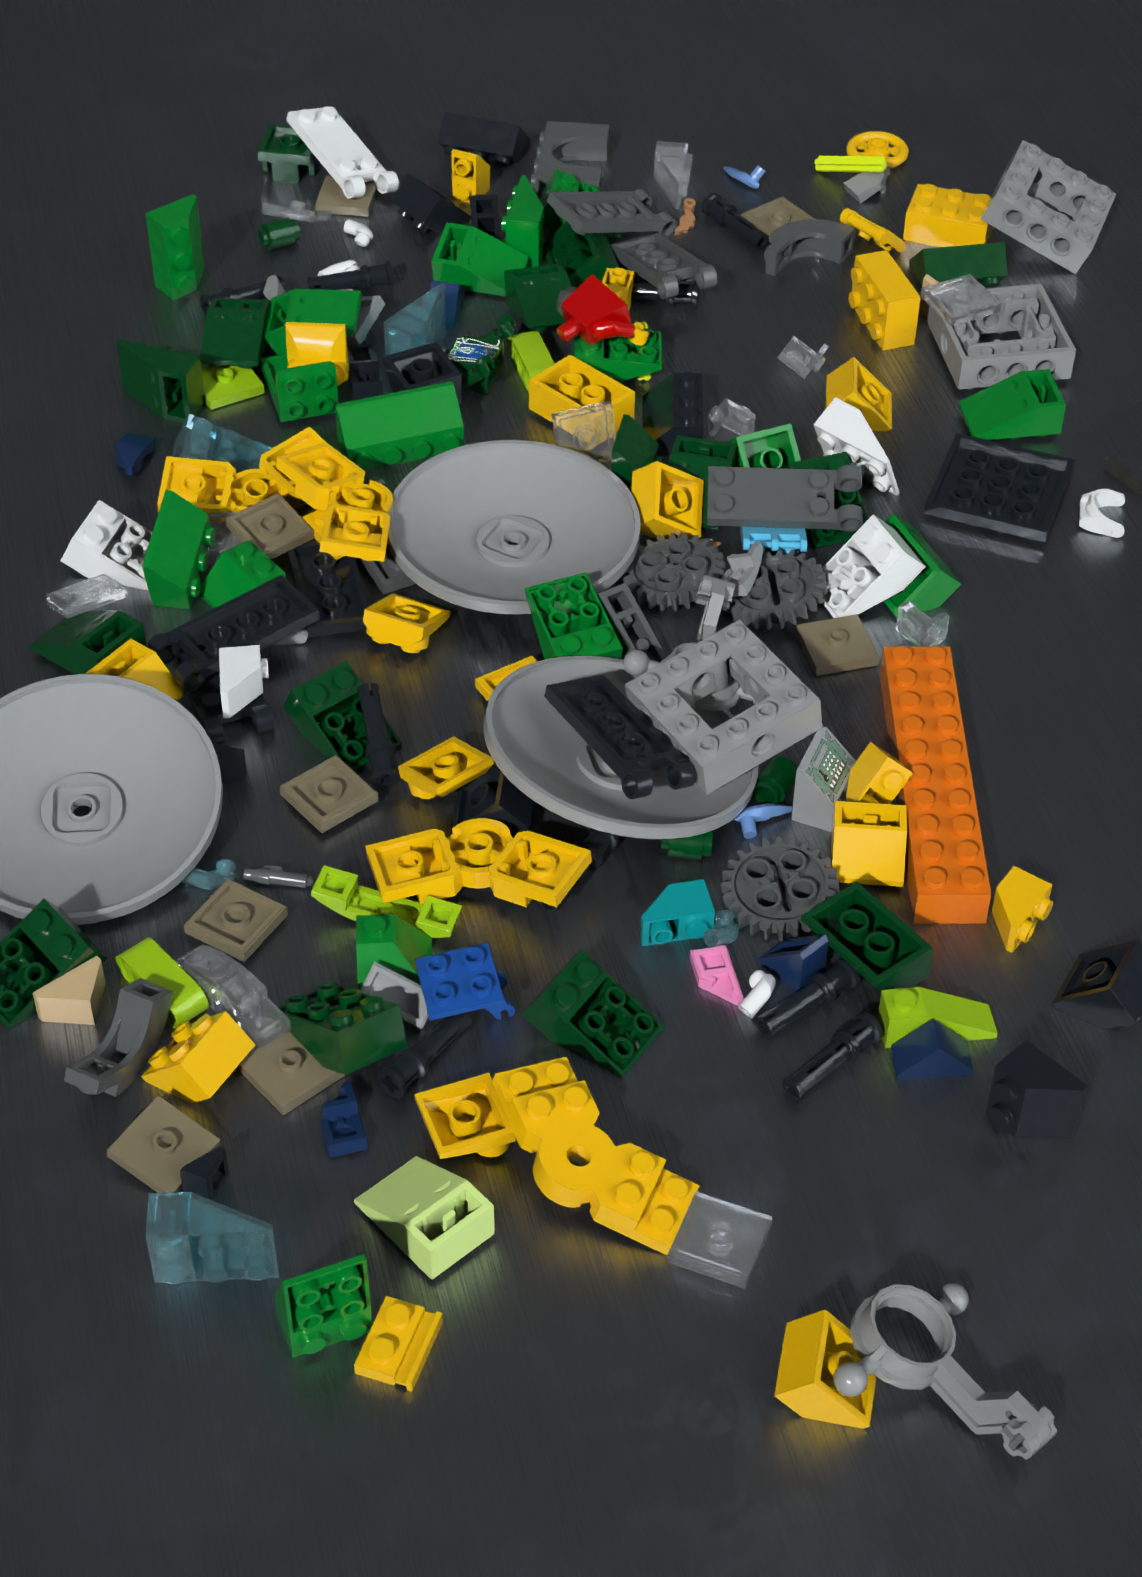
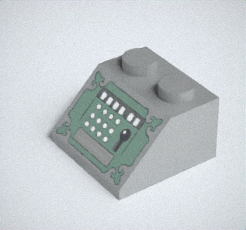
(821, 780)

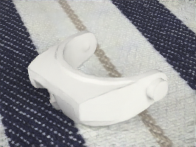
(1093, 520)

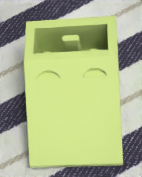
(429, 1214)

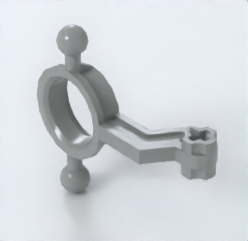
(715, 596)
(1004, 1412)

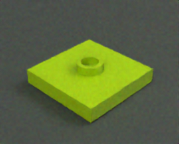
(229, 385)

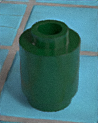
(279, 233)
(775, 780)
(689, 847)

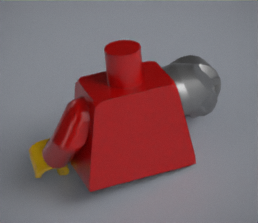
(596, 314)

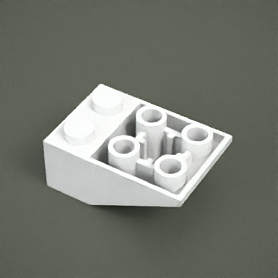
(845, 430)
(109, 546)
(869, 569)

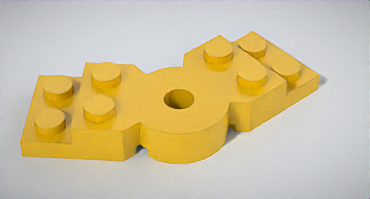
(217, 487)
(355, 512)
(477, 856)
(621, 1182)

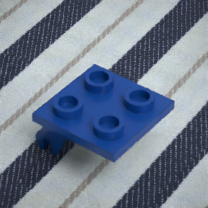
(462, 983)

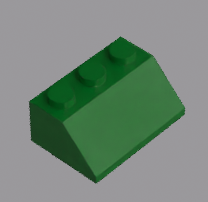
(176, 247)
(177, 552)
(932, 584)

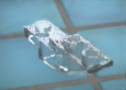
(237, 992)

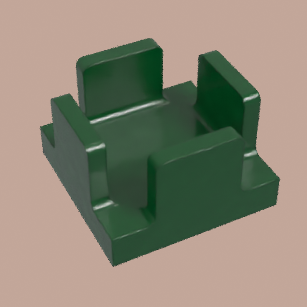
(285, 153)

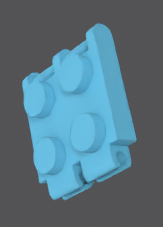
(774, 538)

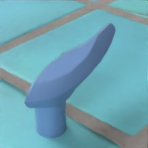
(749, 180)
(759, 813)

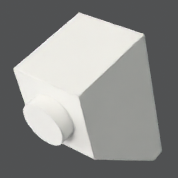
(240, 677)

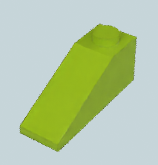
(909, 1008)

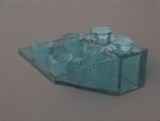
(417, 323)
(211, 442)
(206, 1241)

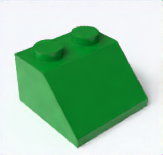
(767, 448)
(237, 573)

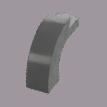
(808, 238)
(129, 1042)

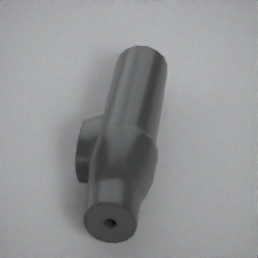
(276, 875)

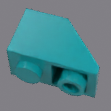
(678, 914)

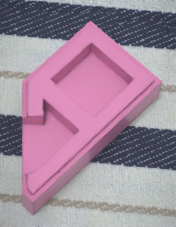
(716, 973)

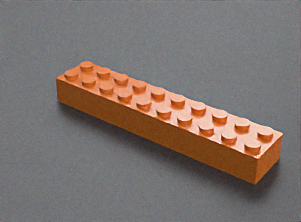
(943, 827)

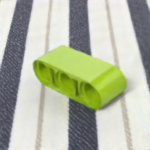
(529, 355)
(153, 964)

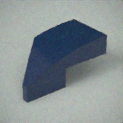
(131, 450)
(342, 1124)

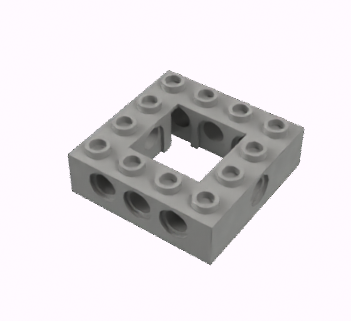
(1060, 238)
(1023, 309)
(781, 718)

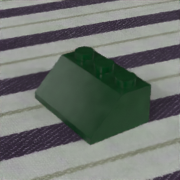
(580, 254)
(983, 261)
(871, 939)

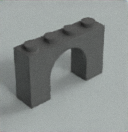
(570, 142)

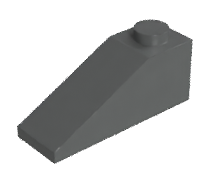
(630, 623)

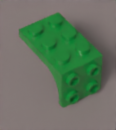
(302, 389)

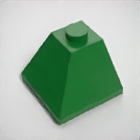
(389, 943)

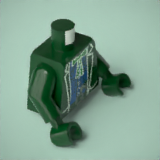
(481, 357)

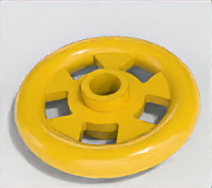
(879, 146)

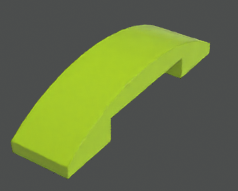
(343, 895)

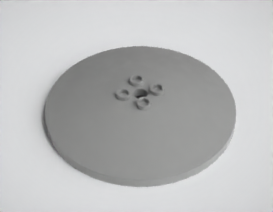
(470, 504)
(129, 759)
(567, 777)

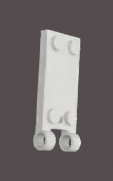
(341, 151)

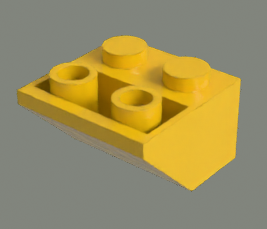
(139, 664)
(869, 843)
(199, 1057)

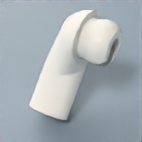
(361, 231)
(345, 266)
(763, 986)

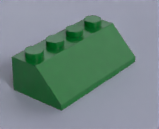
(400, 426)

